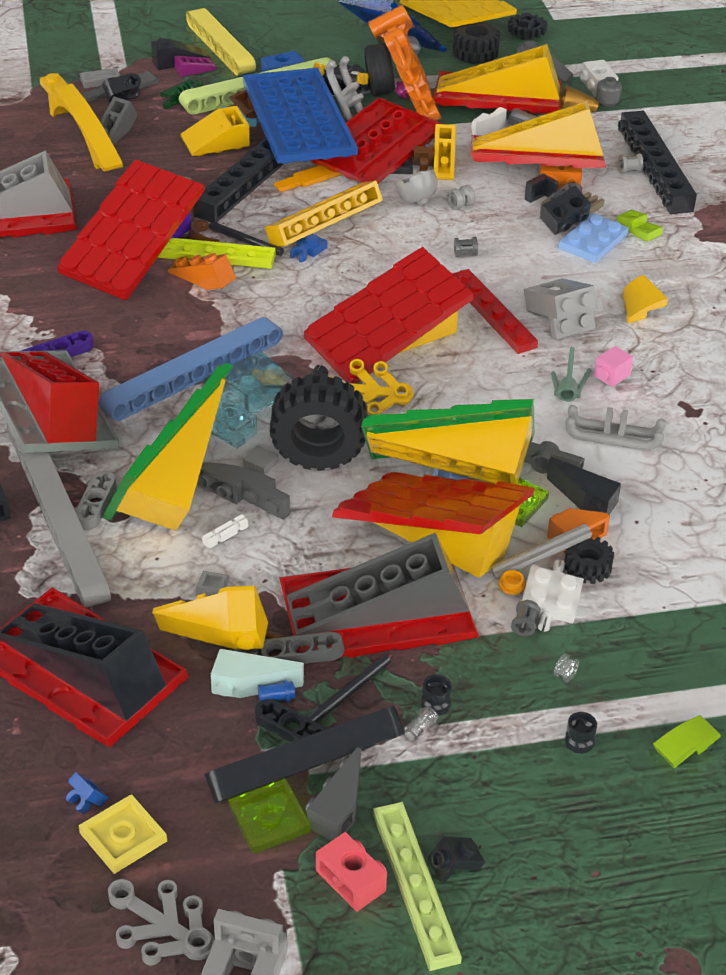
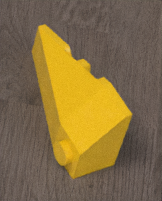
(226, 619)

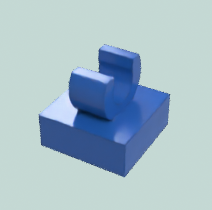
(87, 791)

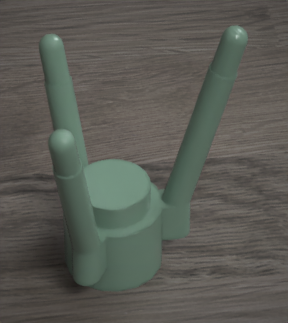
(568, 388)

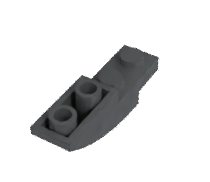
(241, 483)

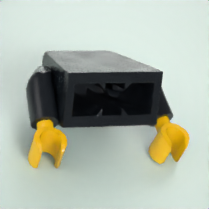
(356, 73)

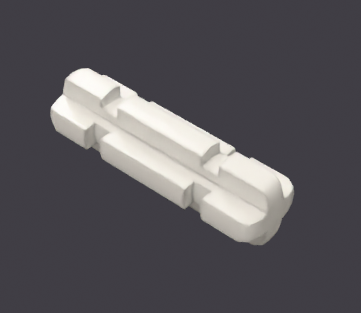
(225, 531)

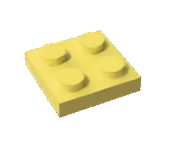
(122, 833)

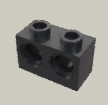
(565, 210)

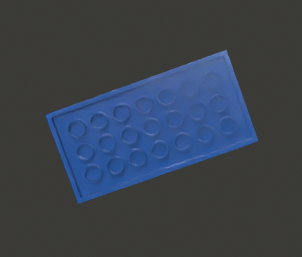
(299, 115)

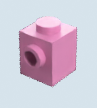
(613, 366)

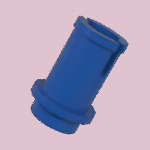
(277, 692)

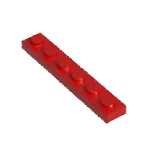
(497, 314)

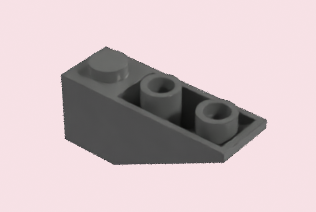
(336, 804)

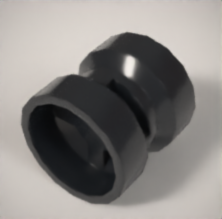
(437, 693)
(581, 732)

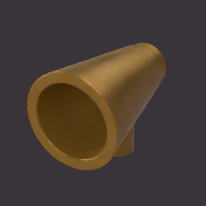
(572, 97)

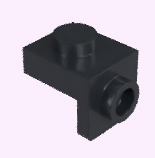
(539, 187)
(453, 855)

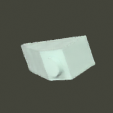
(241, 673)

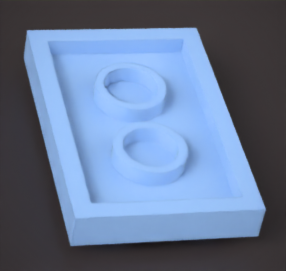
(593, 238)

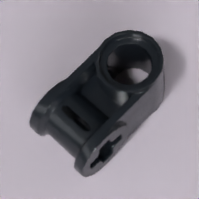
(121, 87)

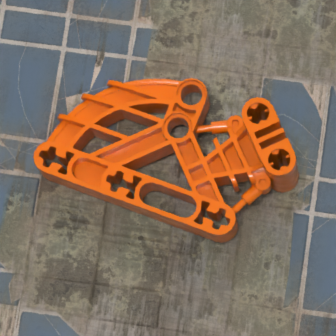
(393, 30)

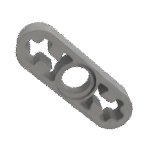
(93, 490)

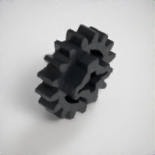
(527, 26)

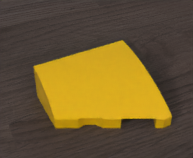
(641, 297)

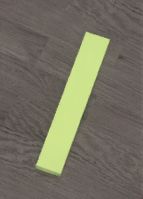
(416, 887)

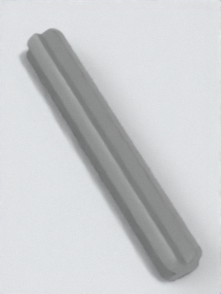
(542, 550)

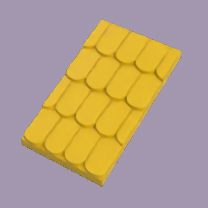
(461, 12)

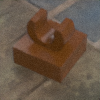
(424, 157)

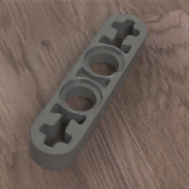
(291, 644)

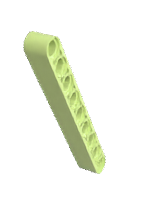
(217, 94)

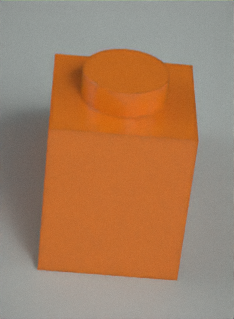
(572, 518)

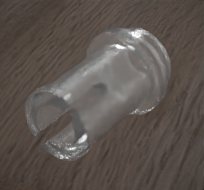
(425, 719)

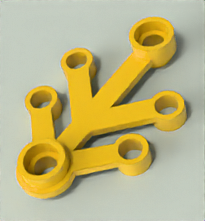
(372, 389)

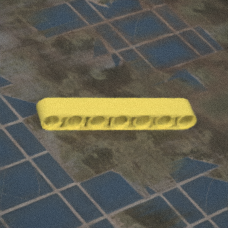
(221, 42)

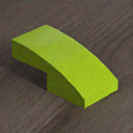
(639, 226)
(686, 739)

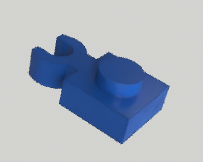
(309, 245)

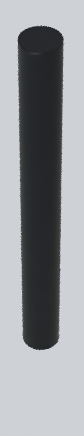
(243, 237)
(350, 688)

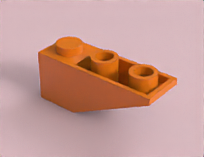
(207, 272)

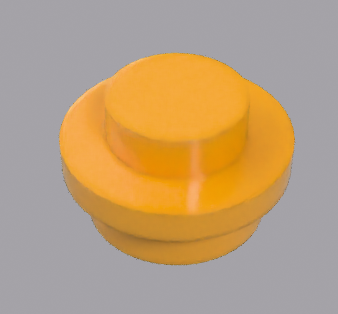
(512, 582)

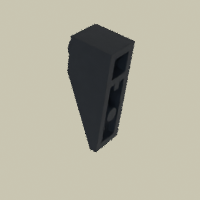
(165, 49)
(583, 487)

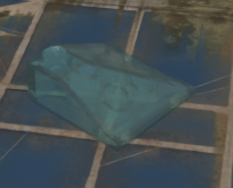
(254, 382)

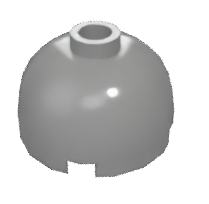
(418, 187)

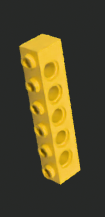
(323, 213)

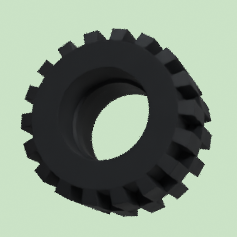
(476, 43)

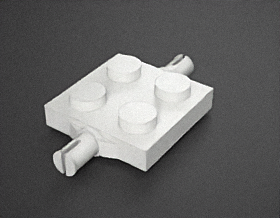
(554, 593)

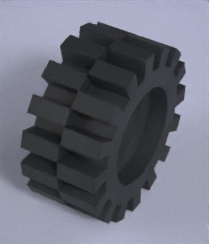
(589, 569)

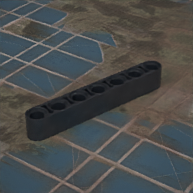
(303, 754)

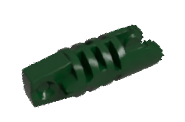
(175, 91)

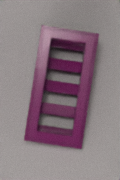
(193, 65)

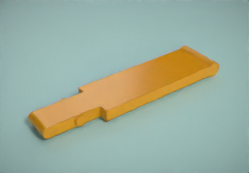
(306, 178)

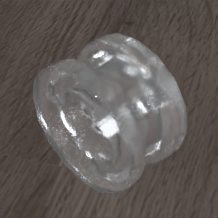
(566, 667)

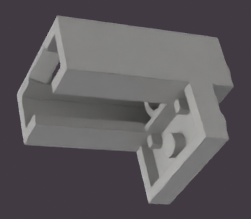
(568, 308)
(246, 944)

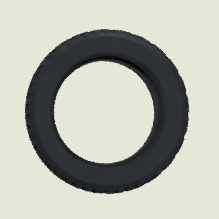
(379, 68)

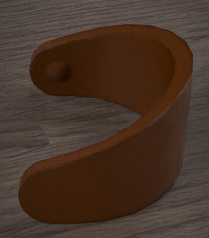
(198, 226)

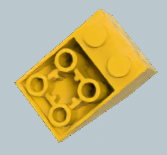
(218, 132)

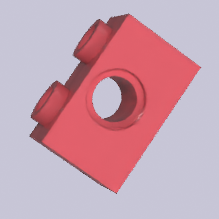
(355, 886)

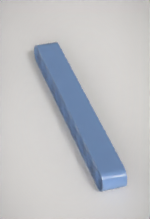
(188, 369)

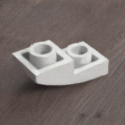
(489, 123)

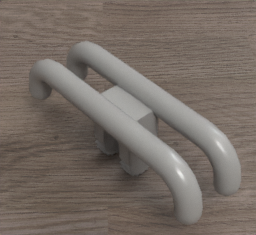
(348, 96)
(614, 432)

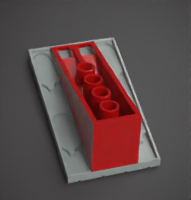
(52, 403)

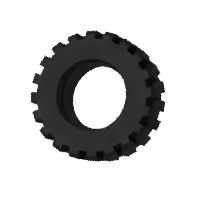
(318, 397)

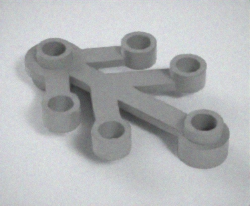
(162, 924)

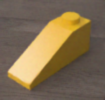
(444, 151)

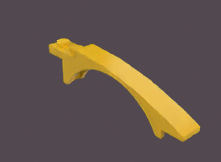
(67, 98)

